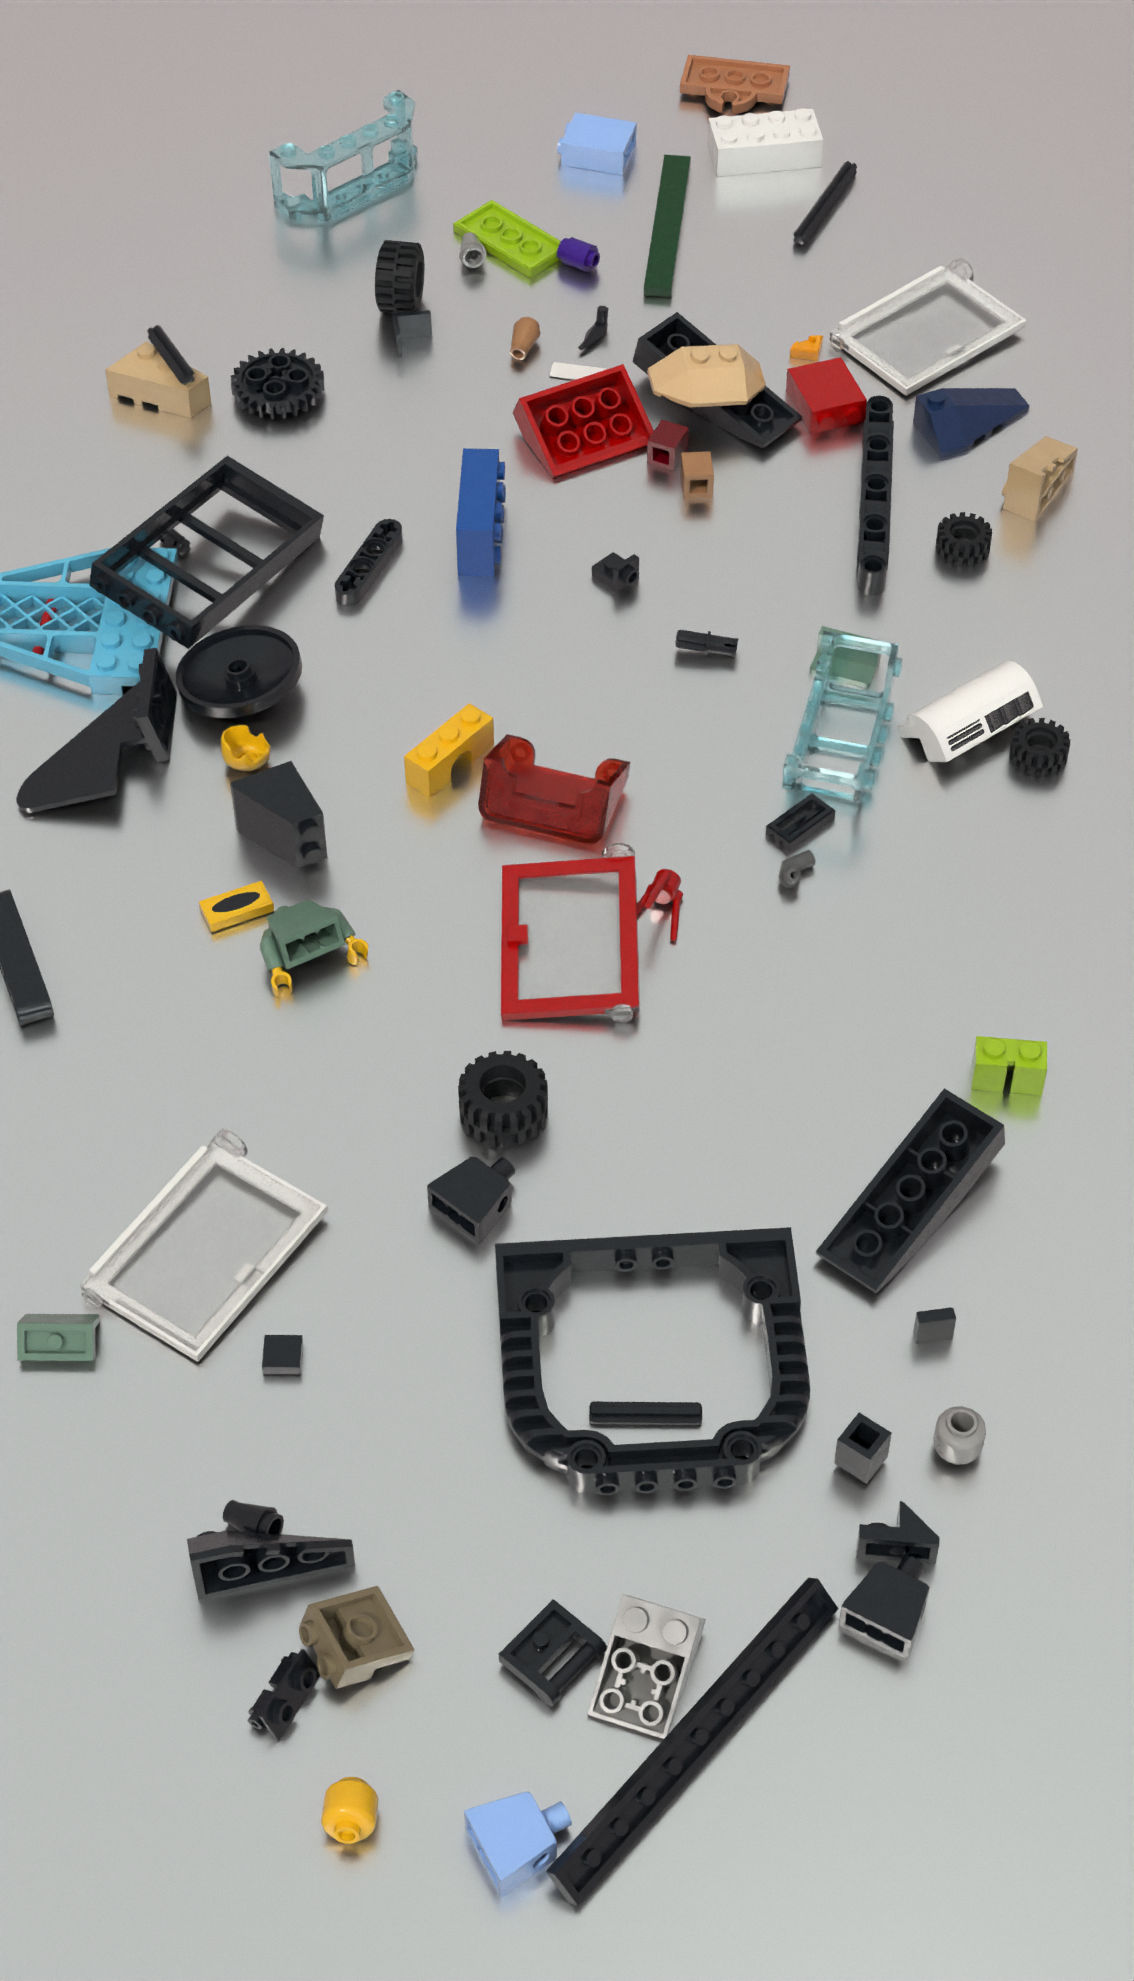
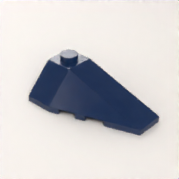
(959, 416)

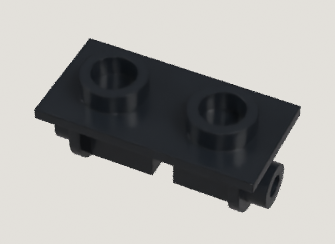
(293, 1682)

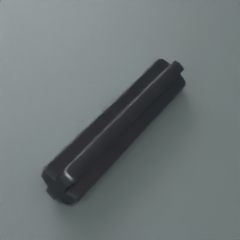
(171, 355)
(645, 1413)

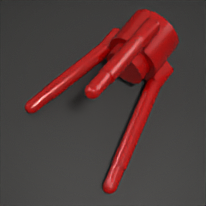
(662, 890)

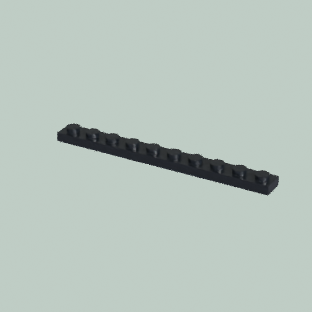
(691, 1742)

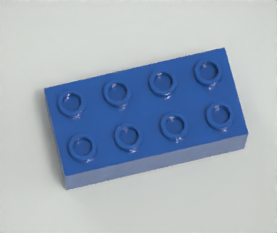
(480, 512)

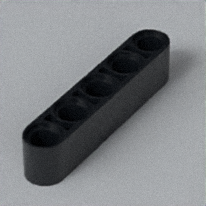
(20, 966)

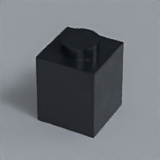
(862, 1447)

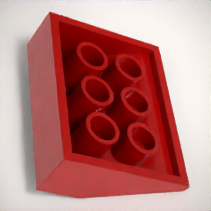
(584, 421)

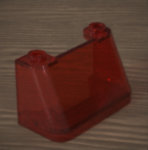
(548, 799)

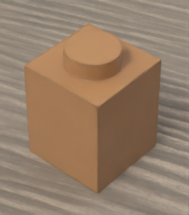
(697, 475)

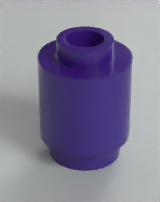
(578, 254)

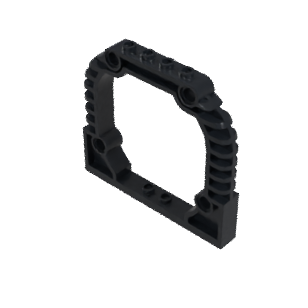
(752, 1261)

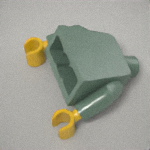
(302, 934)

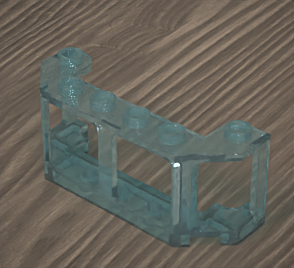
(362, 188)
(825, 692)

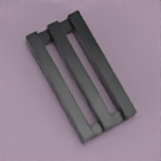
(805, 824)

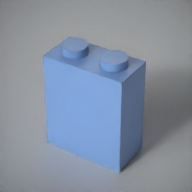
(598, 143)

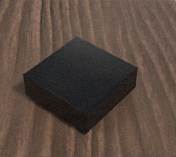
(934, 1325)
(282, 1354)

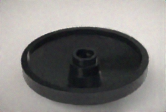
(239, 671)

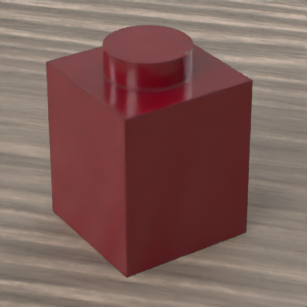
(667, 444)

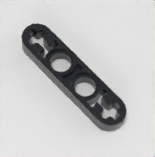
(363, 560)

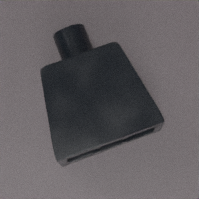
(473, 1195)
(888, 1606)

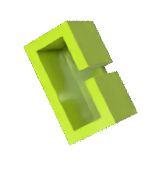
(997, 1055)

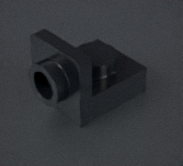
(616, 571)

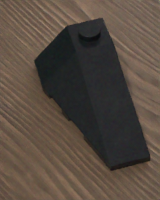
(247, 1560)

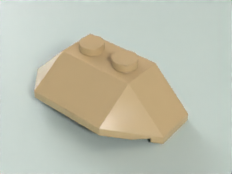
(707, 376)

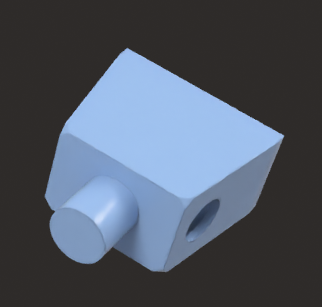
(515, 1837)

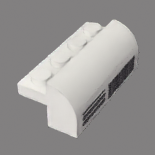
(973, 712)

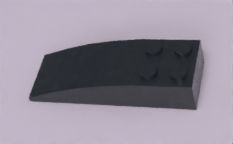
(756, 422)
(914, 1191)

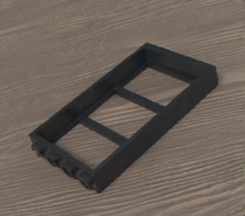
(245, 487)

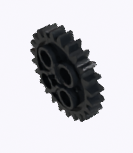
(277, 383)

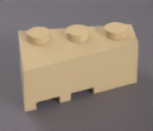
(149, 379)
(1038, 477)

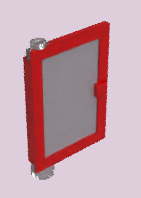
(571, 937)

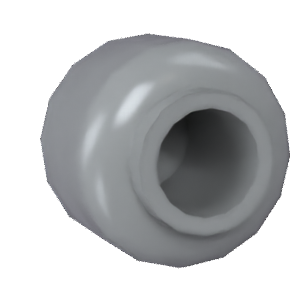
(959, 1435)

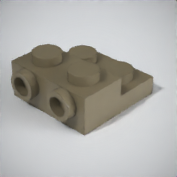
(354, 1636)

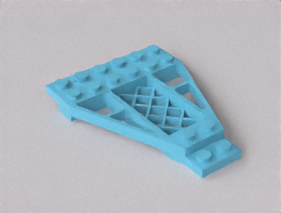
(115, 643)

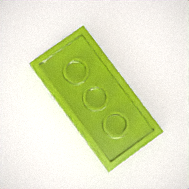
(510, 238)

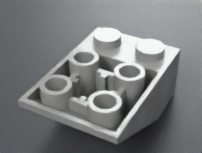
(646, 1666)

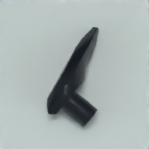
(598, 329)

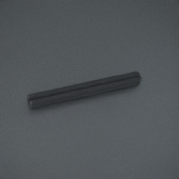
(825, 203)

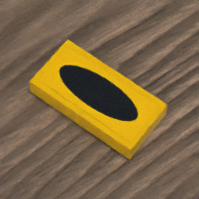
(236, 906)

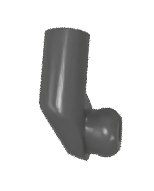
(791, 868)

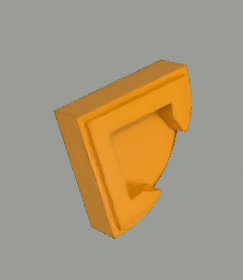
(807, 349)

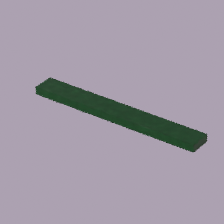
(667, 226)

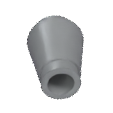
(472, 251)

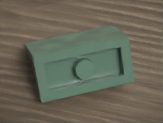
(849, 664)
(56, 1337)

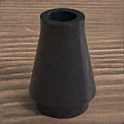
(253, 1518)

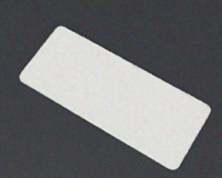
(572, 371)

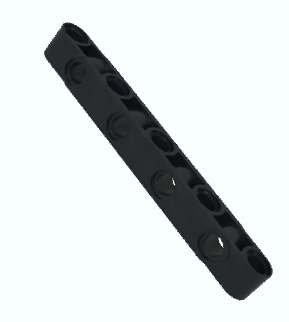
(875, 496)

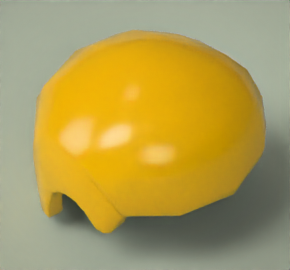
(244, 750)

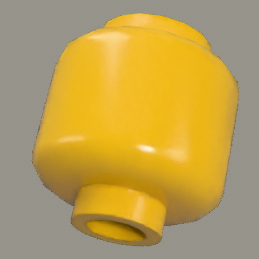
(348, 1809)

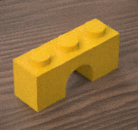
(431, 761)

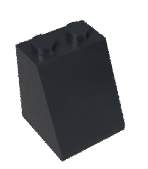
(280, 815)

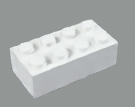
(765, 142)

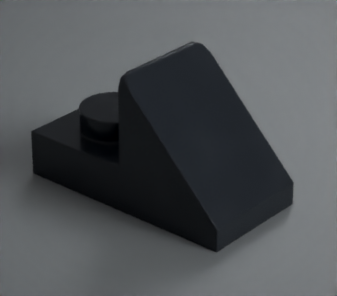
(909, 1538)

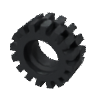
(961, 551)
(1039, 760)

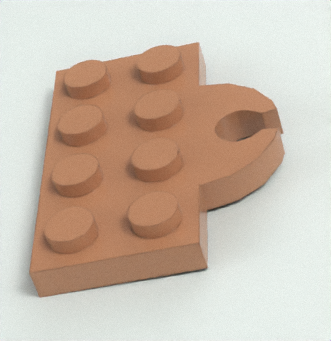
(734, 82)

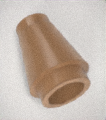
(524, 336)

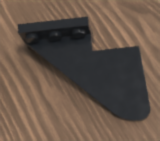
(92, 759)

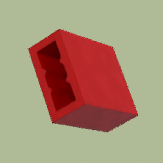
(826, 395)

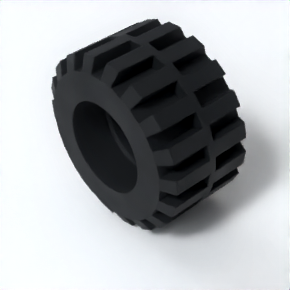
(399, 276)
(501, 1076)

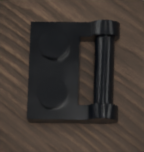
(542, 1643)

